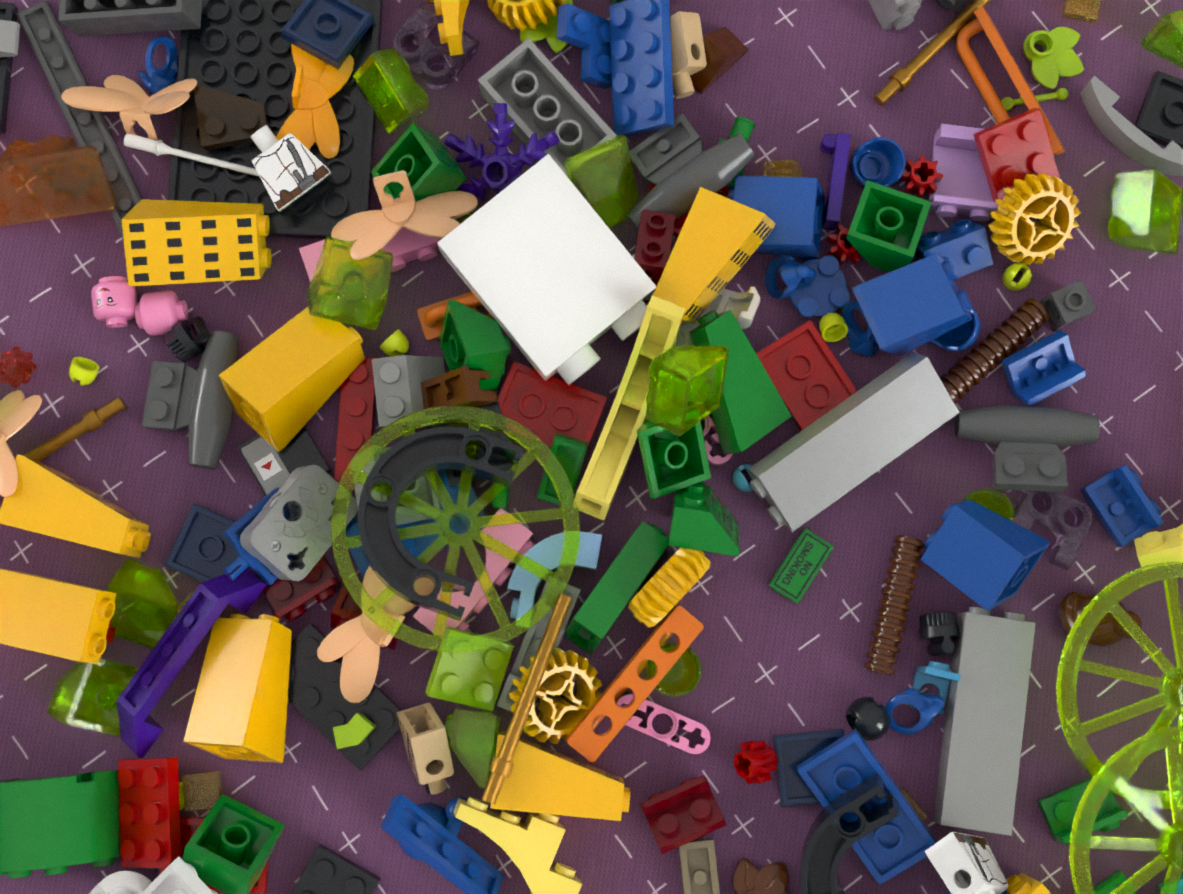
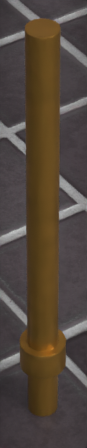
(903, 76)
(91, 421)
(501, 765)

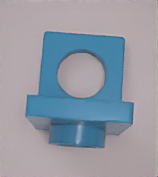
(936, 674)

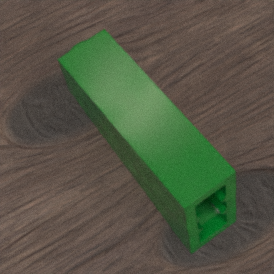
(749, 398)
(616, 587)

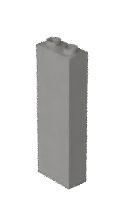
(852, 441)
(984, 722)

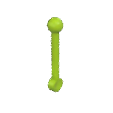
(1060, 94)

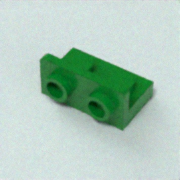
(1062, 805)

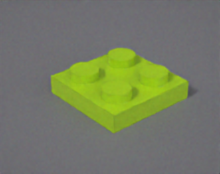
(471, 676)

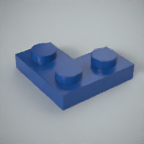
(593, 36)

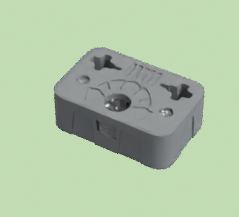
(305, 533)

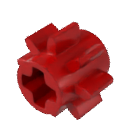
(928, 171)
(838, 246)
(755, 761)

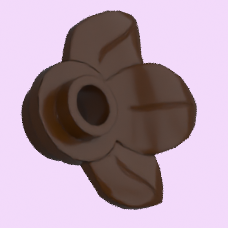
(769, 880)

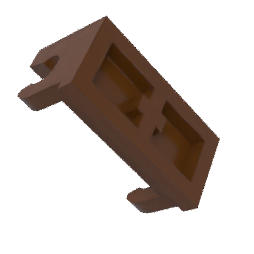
(457, 388)

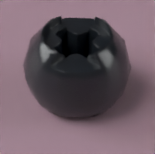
(868, 718)

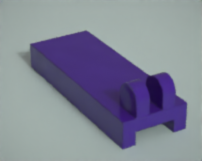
(838, 147)

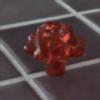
(16, 367)

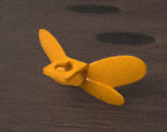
(313, 115)

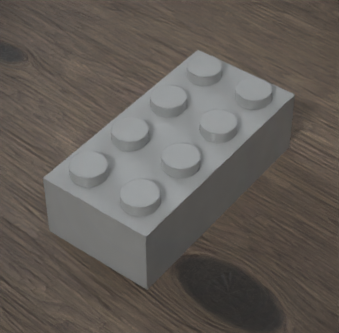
(543, 102)

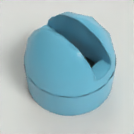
(739, 480)

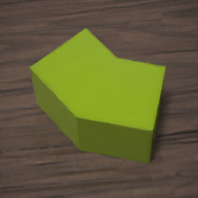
(354, 732)

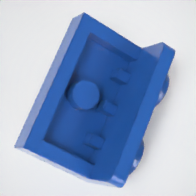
(962, 244)
(1042, 369)
(1122, 505)

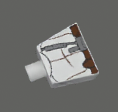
(286, 167)
(967, 865)

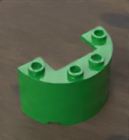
(59, 822)

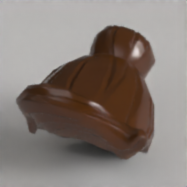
(1108, 629)

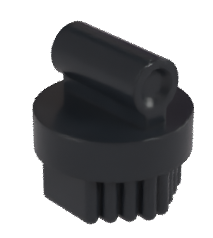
(187, 340)
(939, 629)

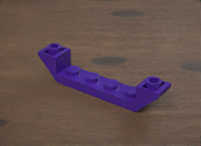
(174, 649)

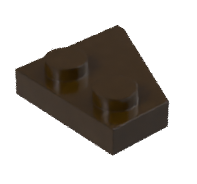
(227, 118)

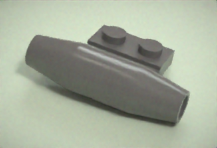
(679, 167)
(194, 399)
(1028, 442)

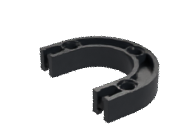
(397, 469)
(832, 835)

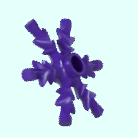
(501, 158)

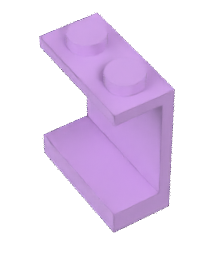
(964, 182)

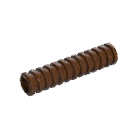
(994, 348)
(894, 605)

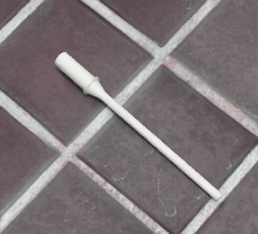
(160, 148)

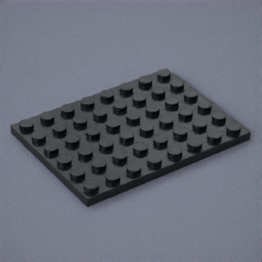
(245, 56)

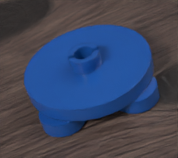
(824, 293)

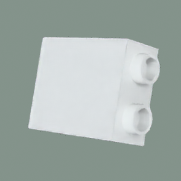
(549, 271)

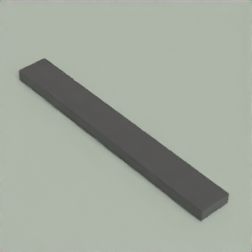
(86, 125)

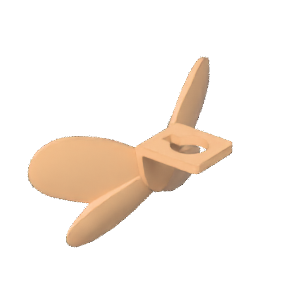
(130, 100)
(428, 216)
(14, 415)
(361, 640)

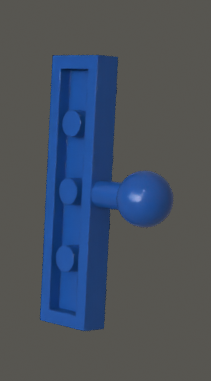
(440, 846)

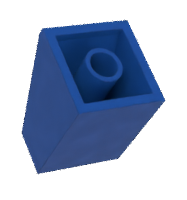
(794, 206)
(913, 304)
(983, 553)

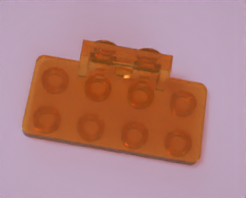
(51, 181)

